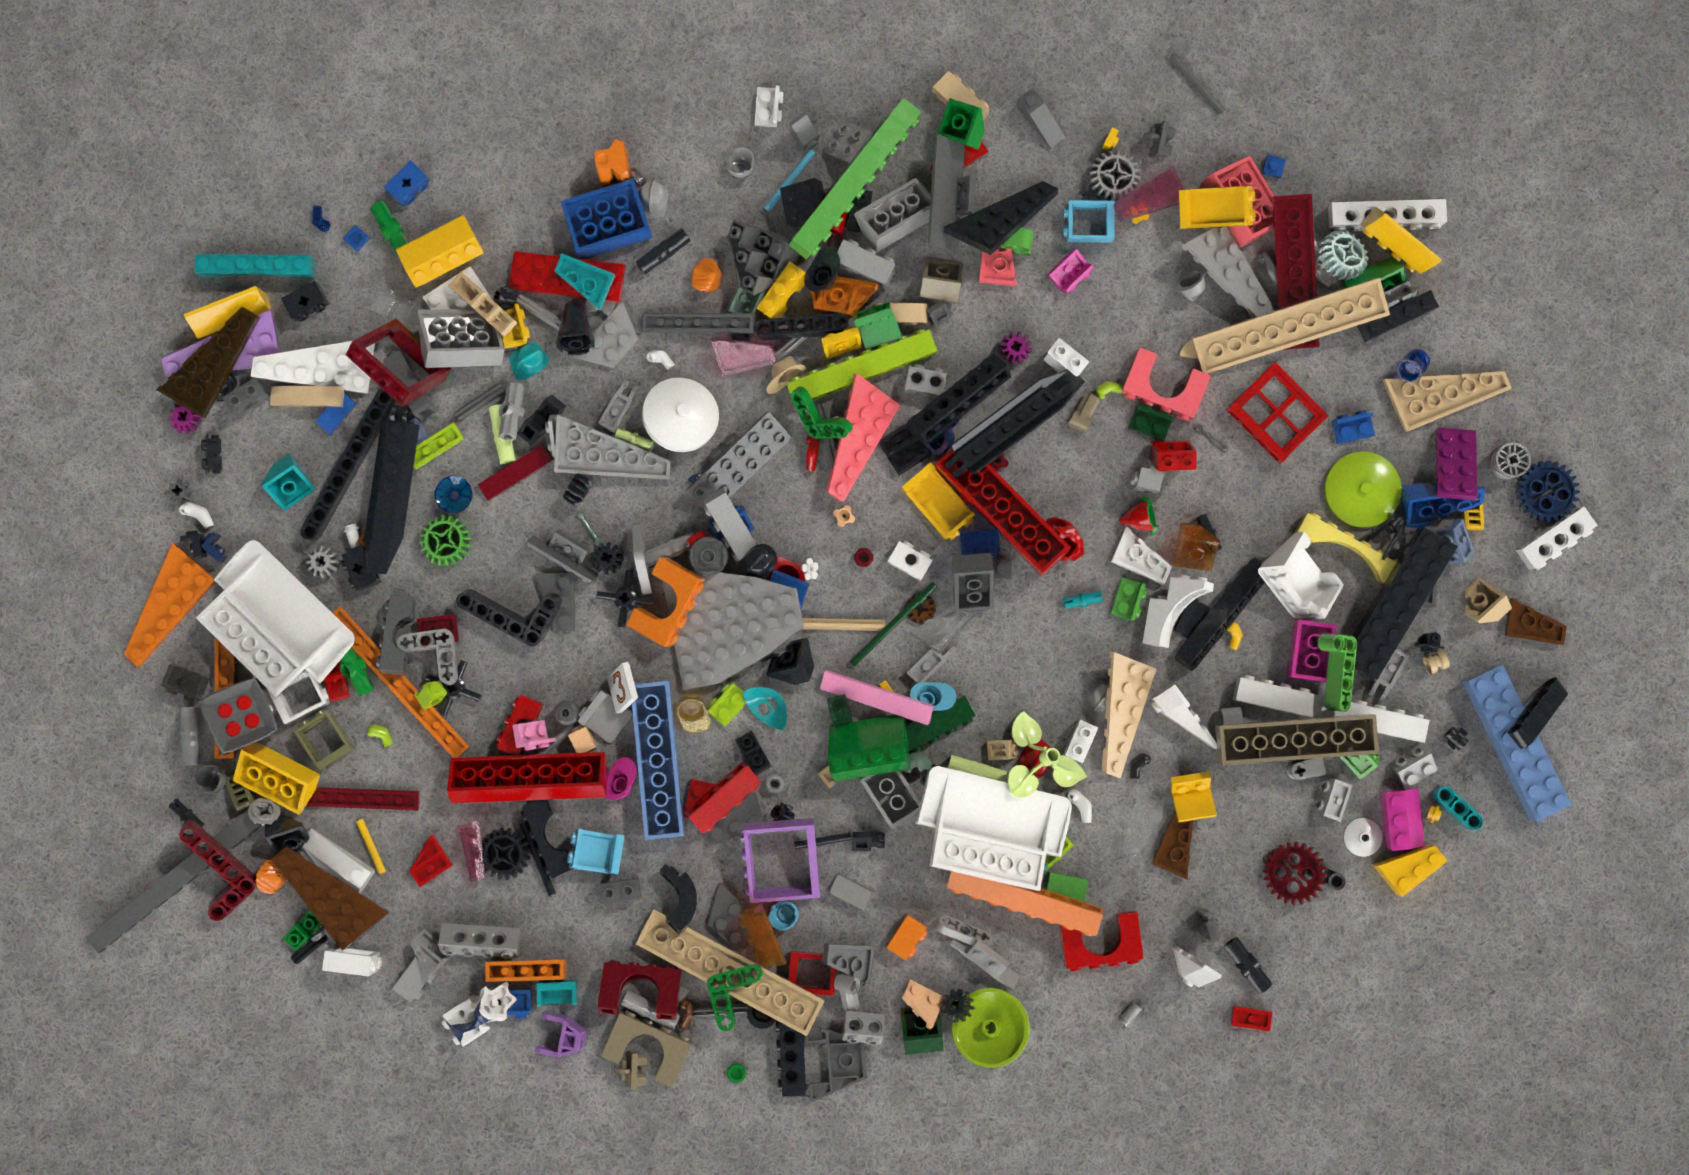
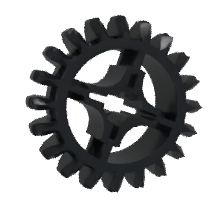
(510, 859)

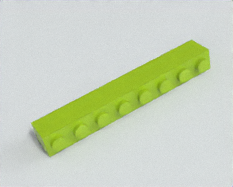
(868, 365)

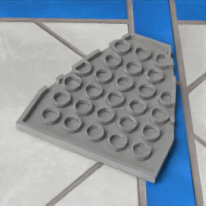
(732, 626)

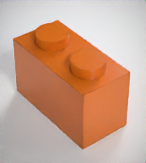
(906, 937)

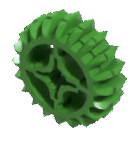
(454, 525)

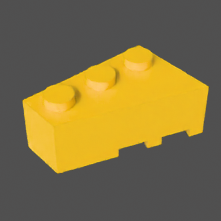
(1411, 868)

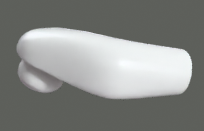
(198, 512)
(1082, 803)

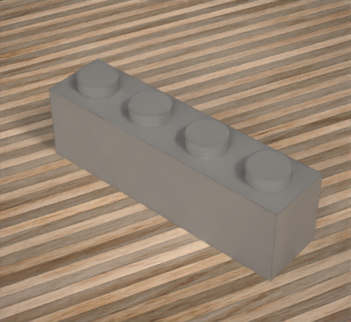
(730, 523)

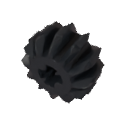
(577, 490)
(604, 564)
(951, 1007)

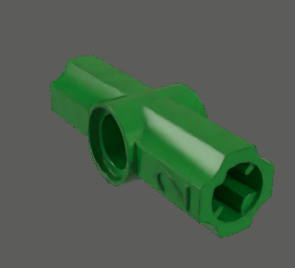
(388, 225)
(354, 668)

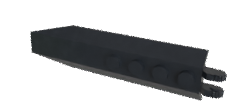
(1013, 421)
(390, 490)

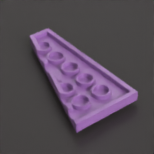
(261, 342)

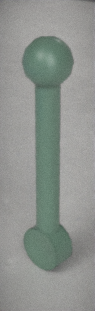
(580, 515)

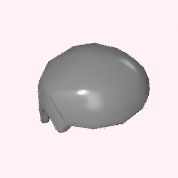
(741, 156)

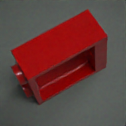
(1179, 457)
(810, 955)

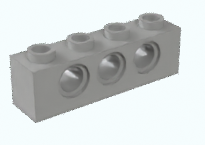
(472, 934)

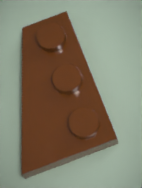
(1175, 847)

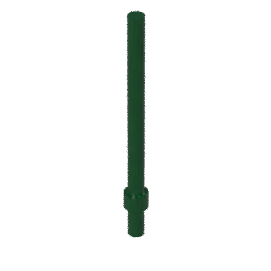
(919, 598)

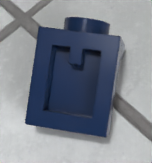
(215, 551)

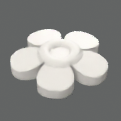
(809, 569)

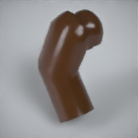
(688, 1014)

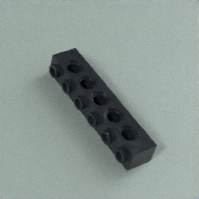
(959, 399)

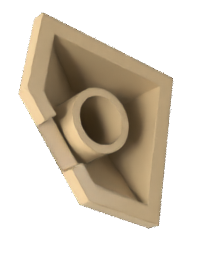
(1485, 602)

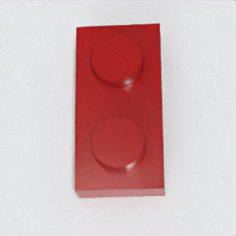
(1251, 1018)

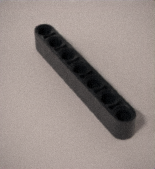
(1221, 616)

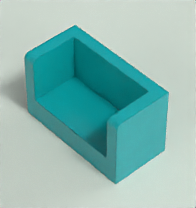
(557, 992)

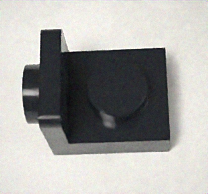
(197, 540)

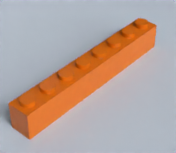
(1041, 904)

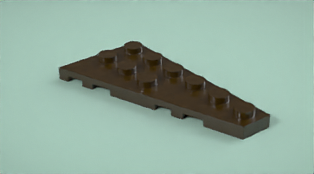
(207, 369)

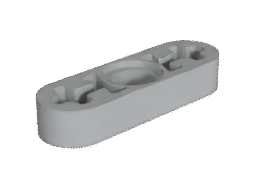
(947, 924)

